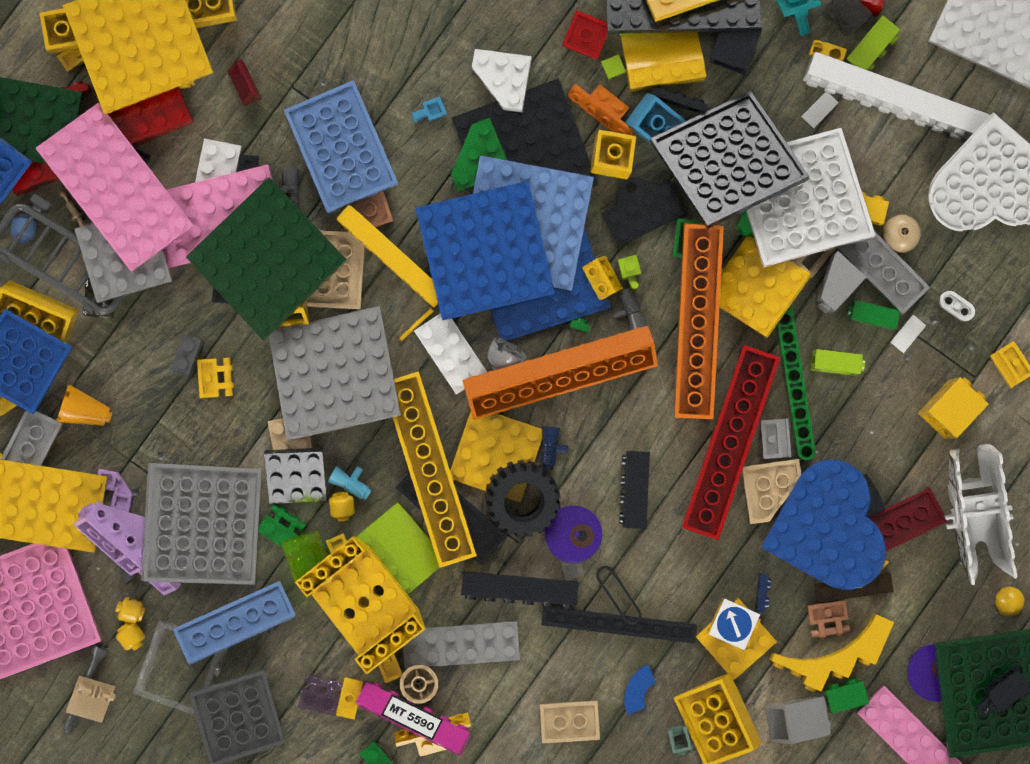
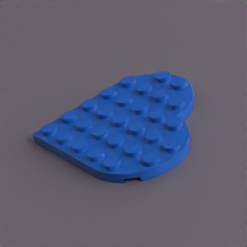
(828, 529)

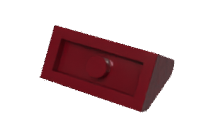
(243, 83)

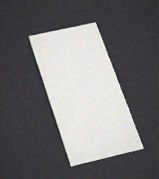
(819, 109)
(908, 333)

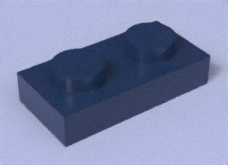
(762, 601)

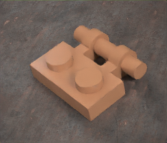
(825, 613)

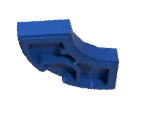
(637, 688)

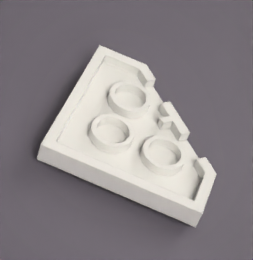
(503, 76)

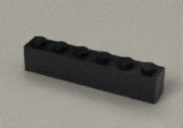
(519, 588)

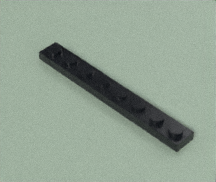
(616, 625)

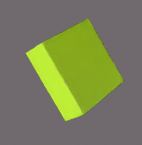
(613, 67)

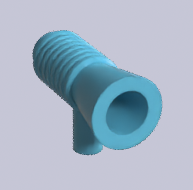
(350, 484)

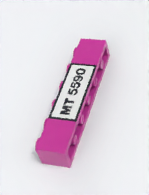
(414, 719)

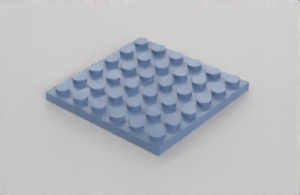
(560, 208)

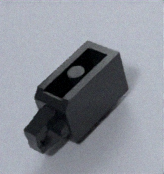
(1003, 692)

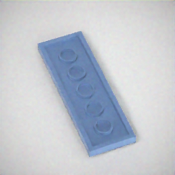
(234, 622)

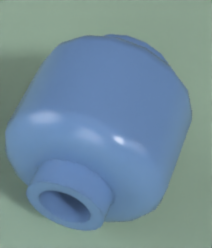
(17, 225)

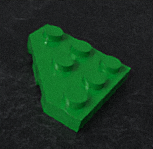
(480, 141)

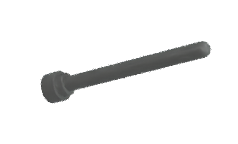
(98, 654)

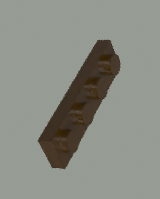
(879, 585)

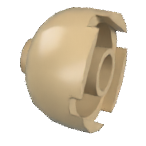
(893, 232)
(423, 693)

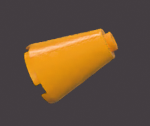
(82, 409)

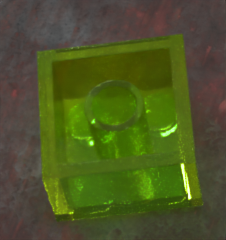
(304, 553)

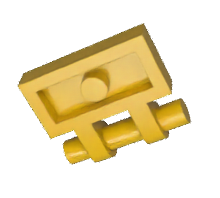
(209, 380)

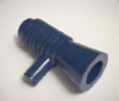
(549, 446)

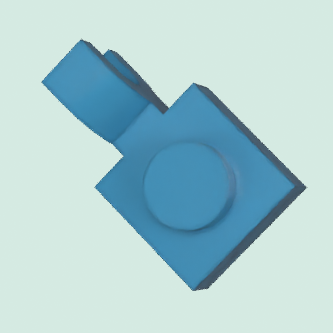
(431, 109)

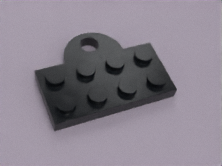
(642, 210)

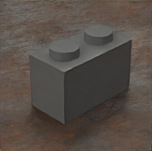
(187, 355)

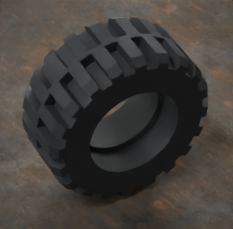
(538, 517)

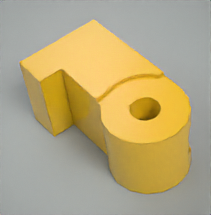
(828, 49)

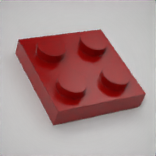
(586, 35)

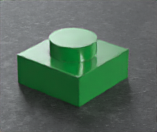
(580, 325)

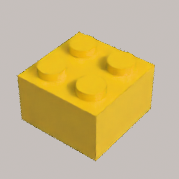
(613, 154)

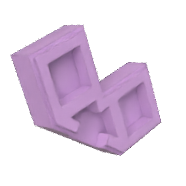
(122, 494)

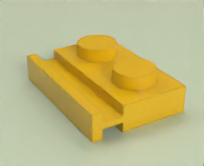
(1011, 364)

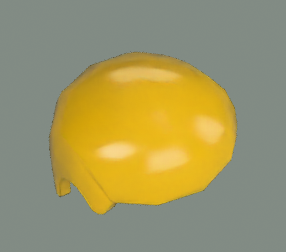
(1009, 601)

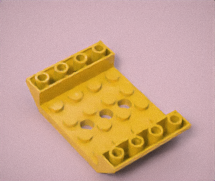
(377, 628)

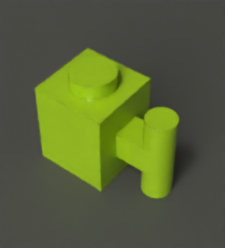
(629, 269)

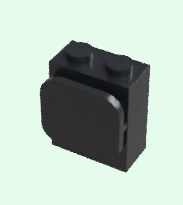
(735, 50)

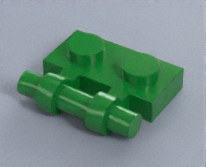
(275, 530)

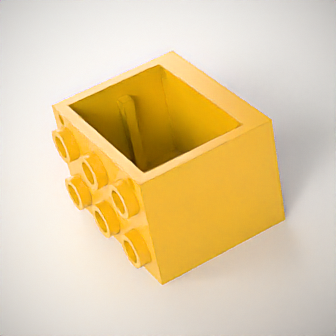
(953, 408)

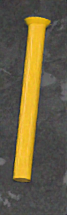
(416, 324)

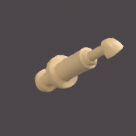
(73, 210)

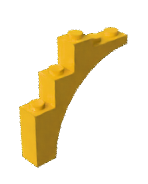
(816, 670)

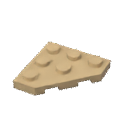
(768, 487)

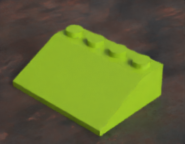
(401, 547)

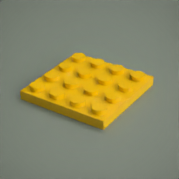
(756, 292)
(492, 444)

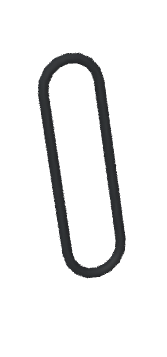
(617, 578)

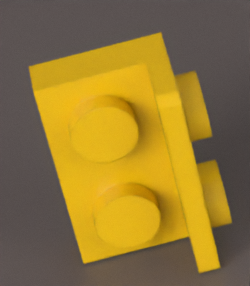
(602, 277)

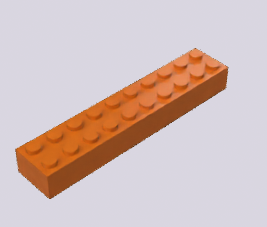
(698, 321)
(560, 372)

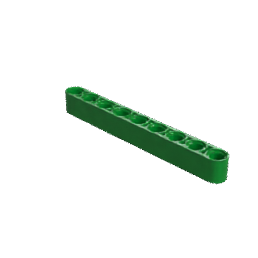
(791, 385)

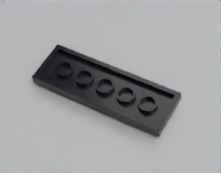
(482, 531)

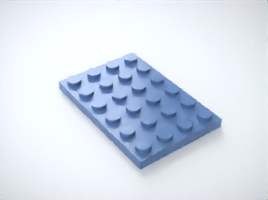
(341, 147)

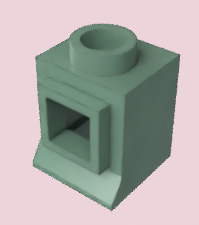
(682, 748)

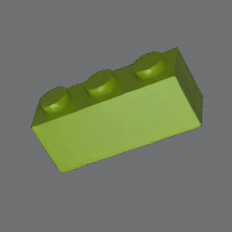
(874, 44)

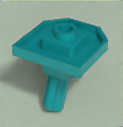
(799, 11)

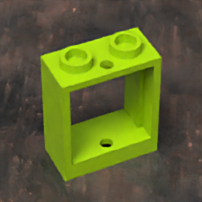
(836, 362)

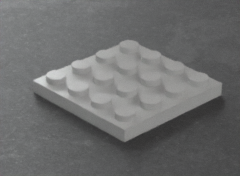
(109, 274)

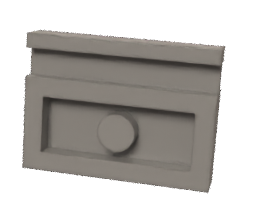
(775, 438)

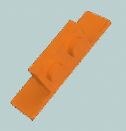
(603, 107)

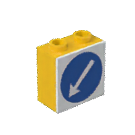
(734, 624)

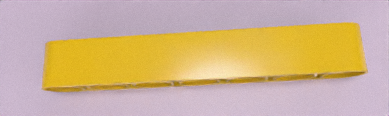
(388, 254)

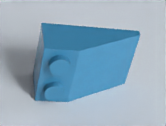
(652, 117)

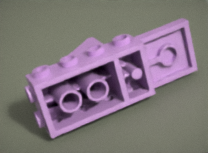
(121, 532)

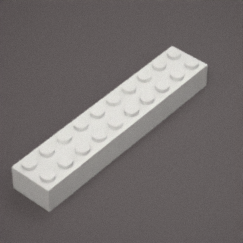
(893, 97)

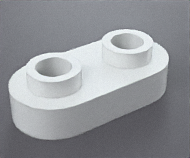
(957, 304)

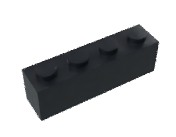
(635, 490)

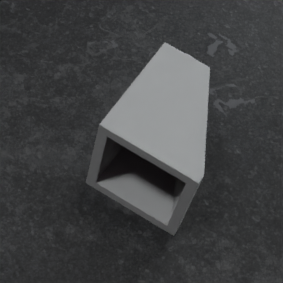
(838, 283)
(798, 720)

